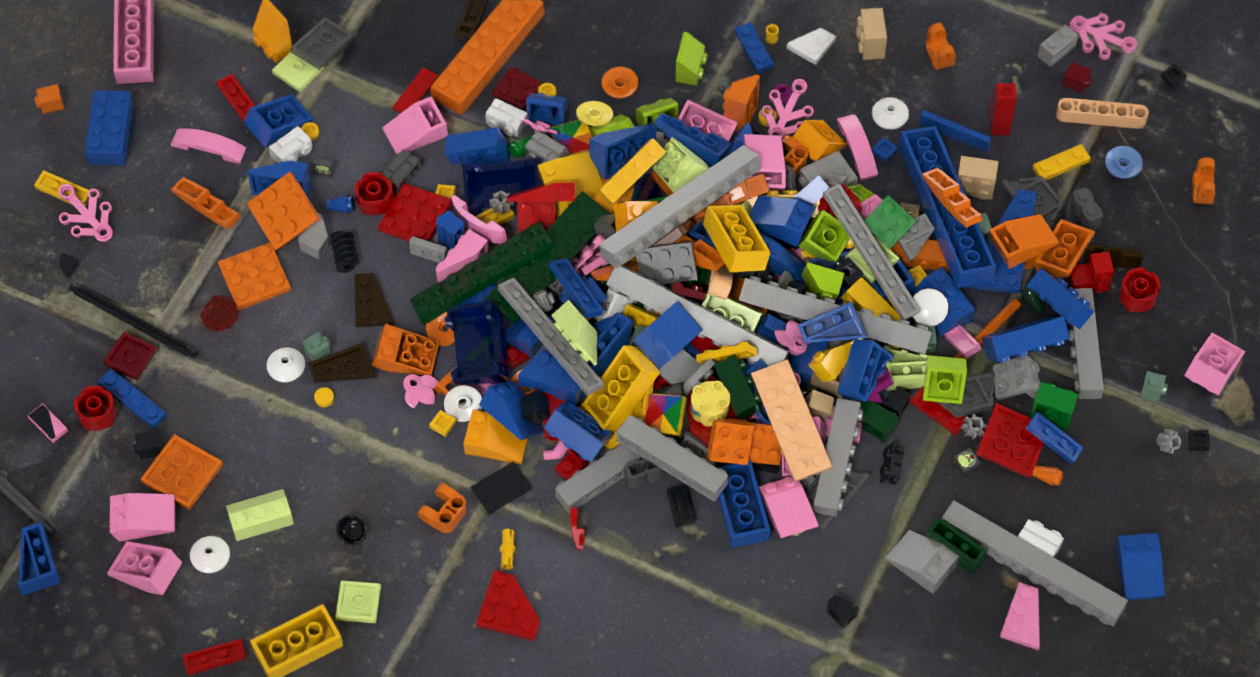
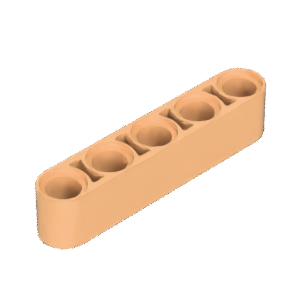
(1093, 110)
(720, 283)

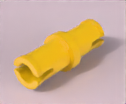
(507, 549)

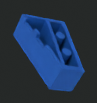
(477, 147)

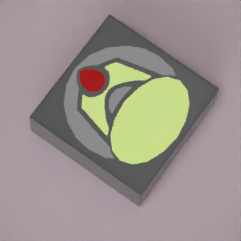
(323, 167)
(966, 460)

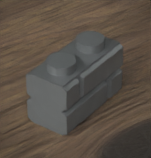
(401, 169)

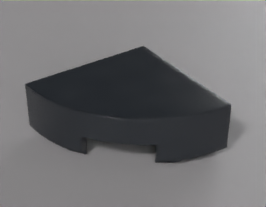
(68, 265)

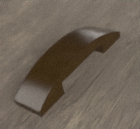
(471, 19)

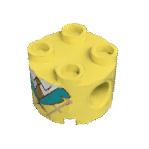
(710, 402)

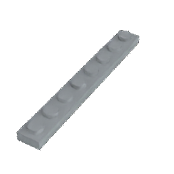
(871, 252)
(550, 336)

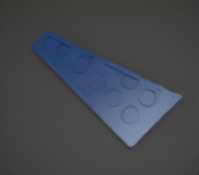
(1010, 279)

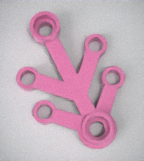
(1101, 34)
(785, 115)
(87, 216)
(586, 252)

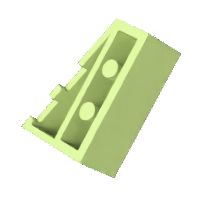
(906, 369)

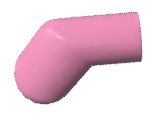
(557, 453)

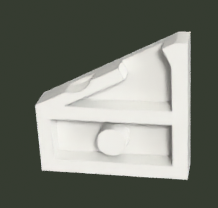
(812, 45)

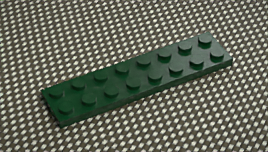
(569, 235)
(482, 272)

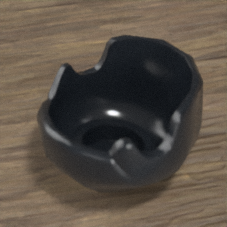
(351, 529)

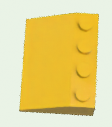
(572, 167)

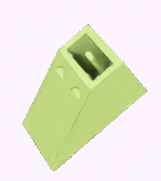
(678, 165)
(577, 331)

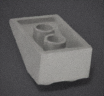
(923, 560)

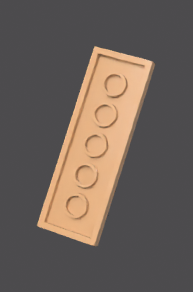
(791, 420)

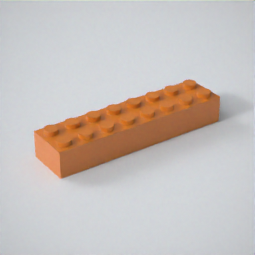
(486, 53)

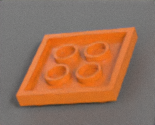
(283, 211)
(254, 276)
(182, 471)

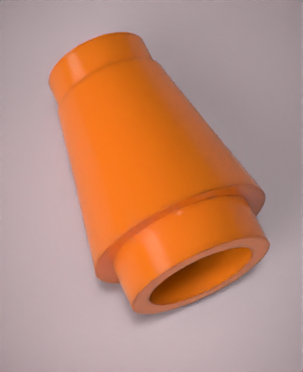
(1049, 475)

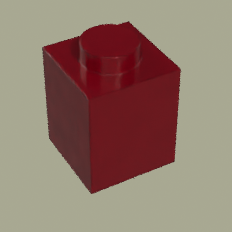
(1077, 78)

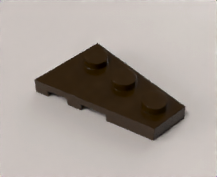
(1120, 257)
(370, 303)
(342, 365)

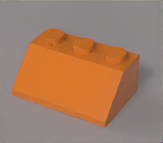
(742, 100)
(1062, 258)

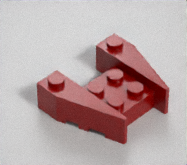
(540, 203)

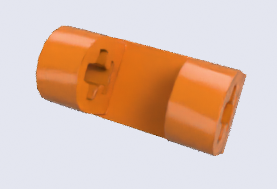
(938, 48)
(793, 150)
(1204, 181)
(455, 515)

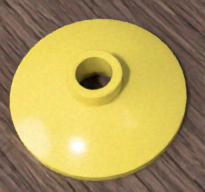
(594, 113)

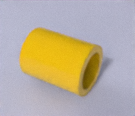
(772, 33)

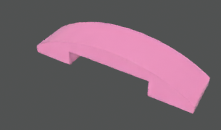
(209, 142)
(859, 146)
(492, 231)

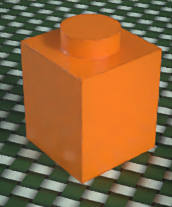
(49, 99)

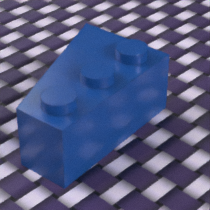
(1061, 298)
(834, 325)
(862, 370)
(548, 376)
(36, 561)

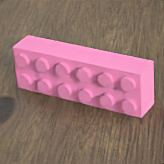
(133, 41)

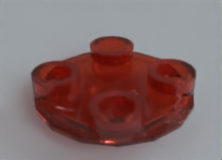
(219, 313)

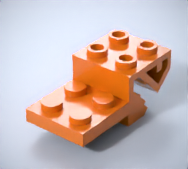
(743, 441)

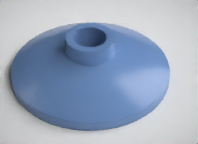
(1126, 156)

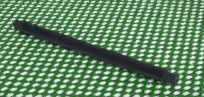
(133, 320)

